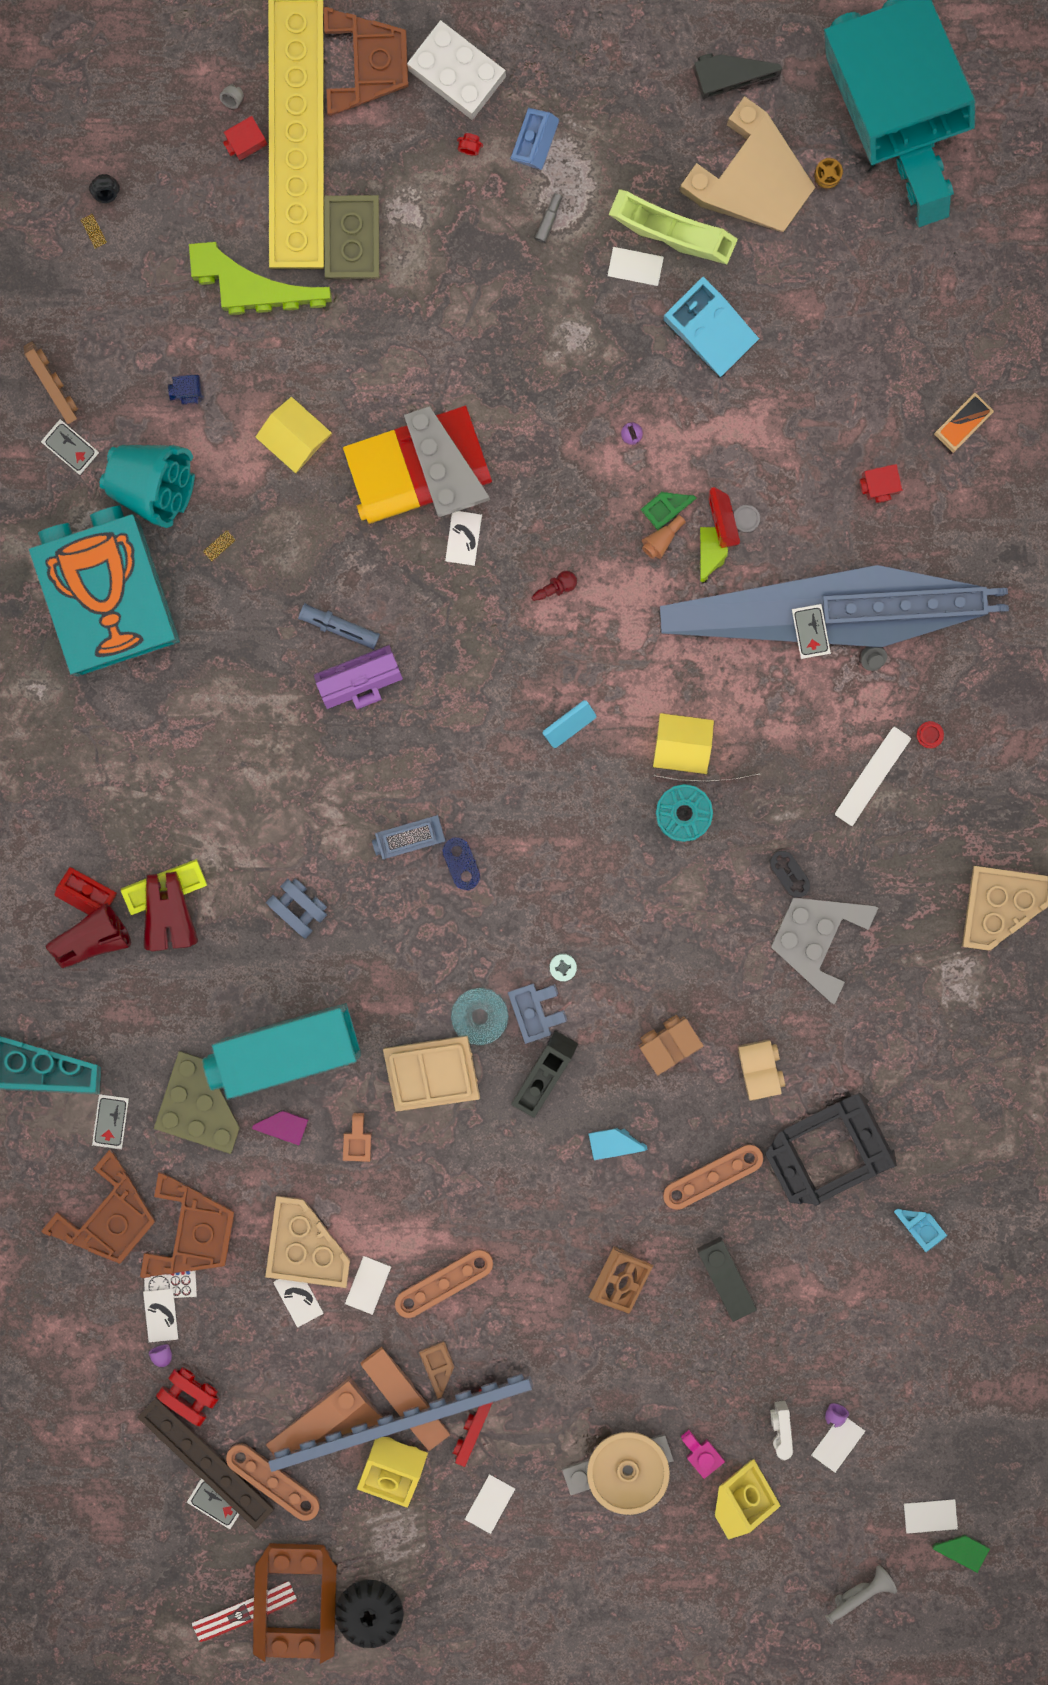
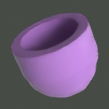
(626, 436)
(161, 1355)
(836, 1414)

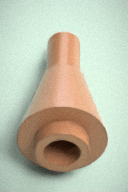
(658, 542)

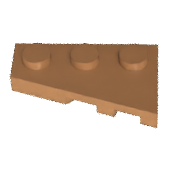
(51, 382)

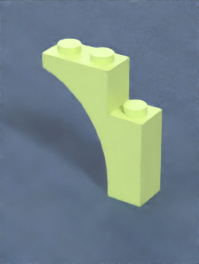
(675, 230)

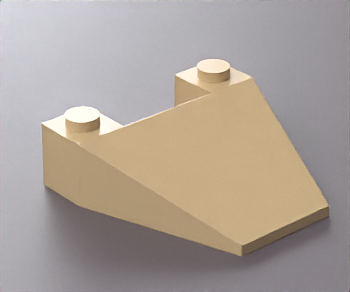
(761, 181)

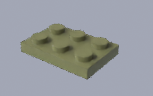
(351, 237)

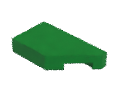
(666, 507)
(964, 1551)

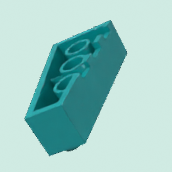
(926, 184)
(41, 1070)

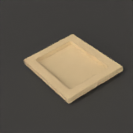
(431, 1073)

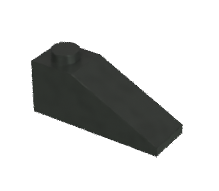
(727, 73)
(545, 1074)
(726, 1279)

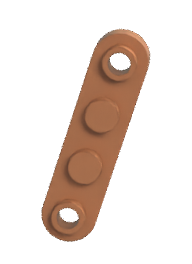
(713, 1176)
(444, 1283)
(274, 1484)

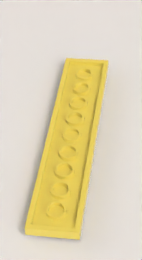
(296, 134)

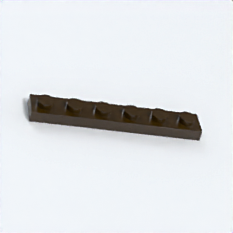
(206, 1463)

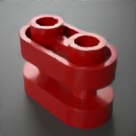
(204, 1395)

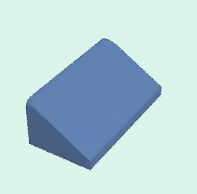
(535, 138)

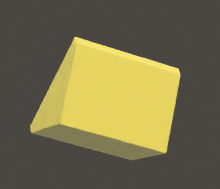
(293, 434)
(683, 743)

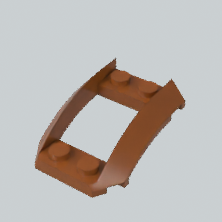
(295, 1641)

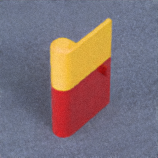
(390, 472)

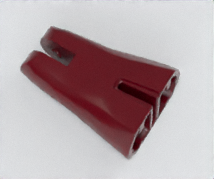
(167, 915)
(92, 936)

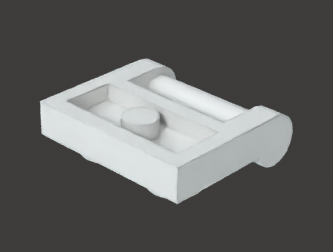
(781, 1423)

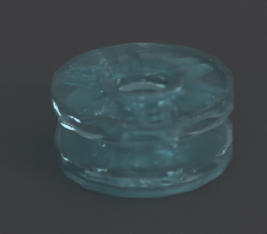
(480, 999)

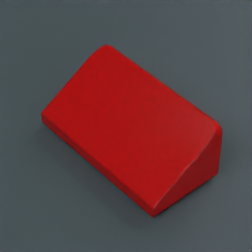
(723, 518)
(83, 892)

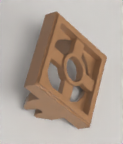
(632, 1288)

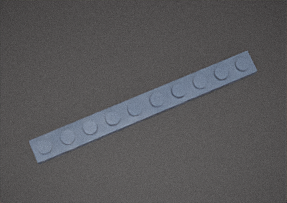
(412, 1418)

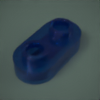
(462, 863)

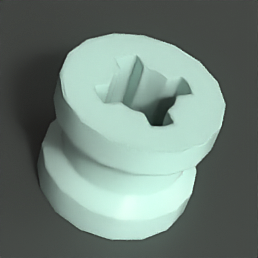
(565, 965)

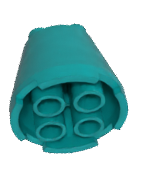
(150, 480)

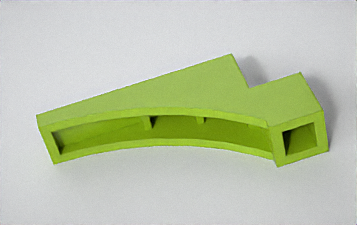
(246, 290)

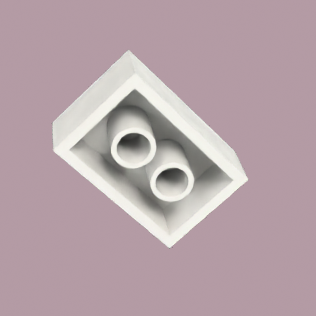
(456, 70)

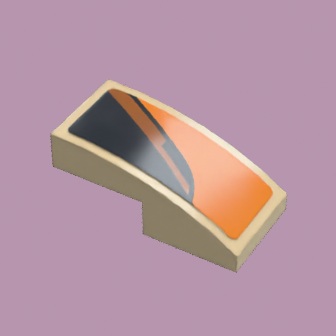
(963, 422)

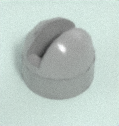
(231, 96)

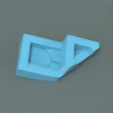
(614, 1143)
(922, 1227)

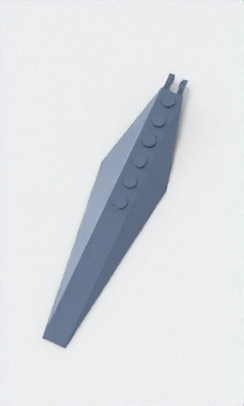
(858, 605)

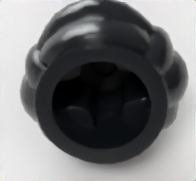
(104, 188)

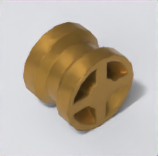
(831, 168)

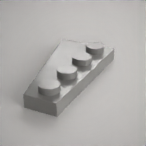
(445, 470)

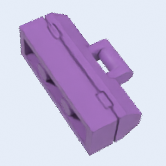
(356, 676)

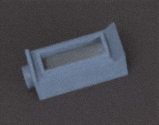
(408, 837)

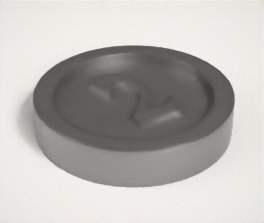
(746, 518)

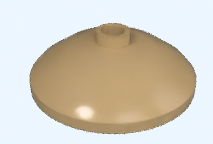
(633, 1491)

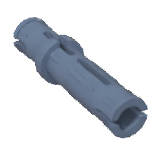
(339, 626)

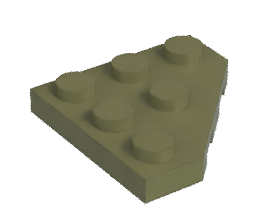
(195, 1110)

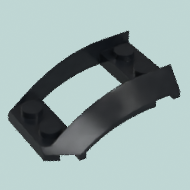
(863, 1131)

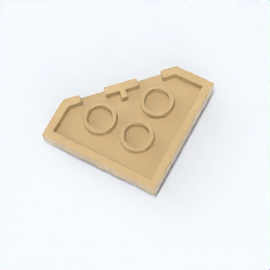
(1001, 905)
(303, 1247)

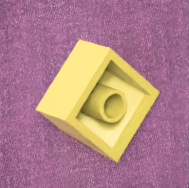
(392, 1471)

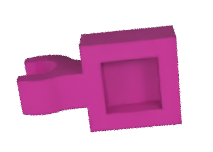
(703, 1456)

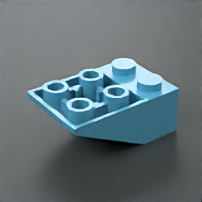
(711, 327)

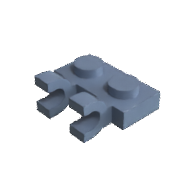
(530, 1013)

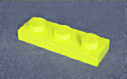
(190, 878)

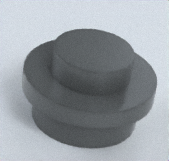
(873, 658)

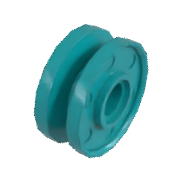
(684, 796)

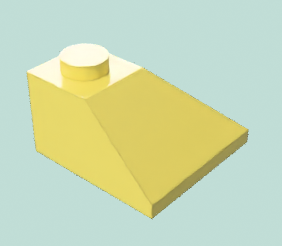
(744, 1501)

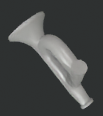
(860, 1593)

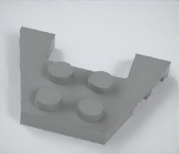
(808, 933)

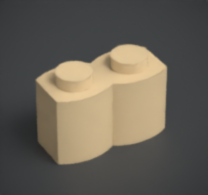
(760, 1069)

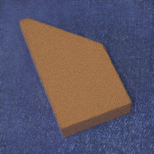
(438, 1366)

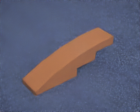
(402, 1395)

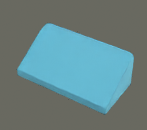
(569, 724)

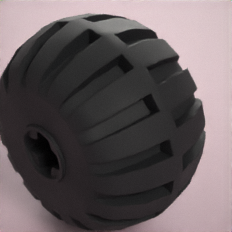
(378, 1600)

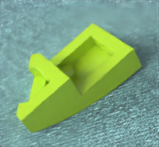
(711, 553)

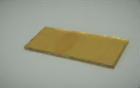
(93, 231)
(219, 545)

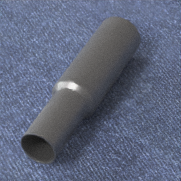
(548, 219)

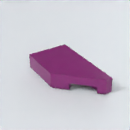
(283, 1126)

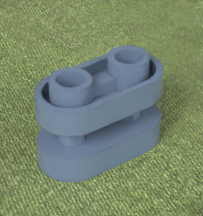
(313, 907)

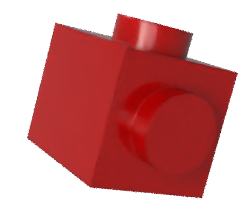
(244, 139)
(881, 483)

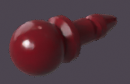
(564, 582)

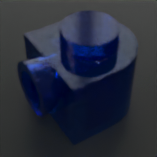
(185, 389)

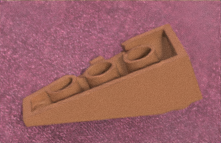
(337, 1411)

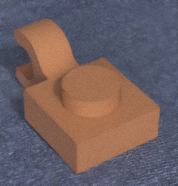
(356, 1143)

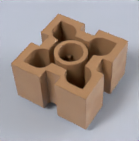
(670, 1044)

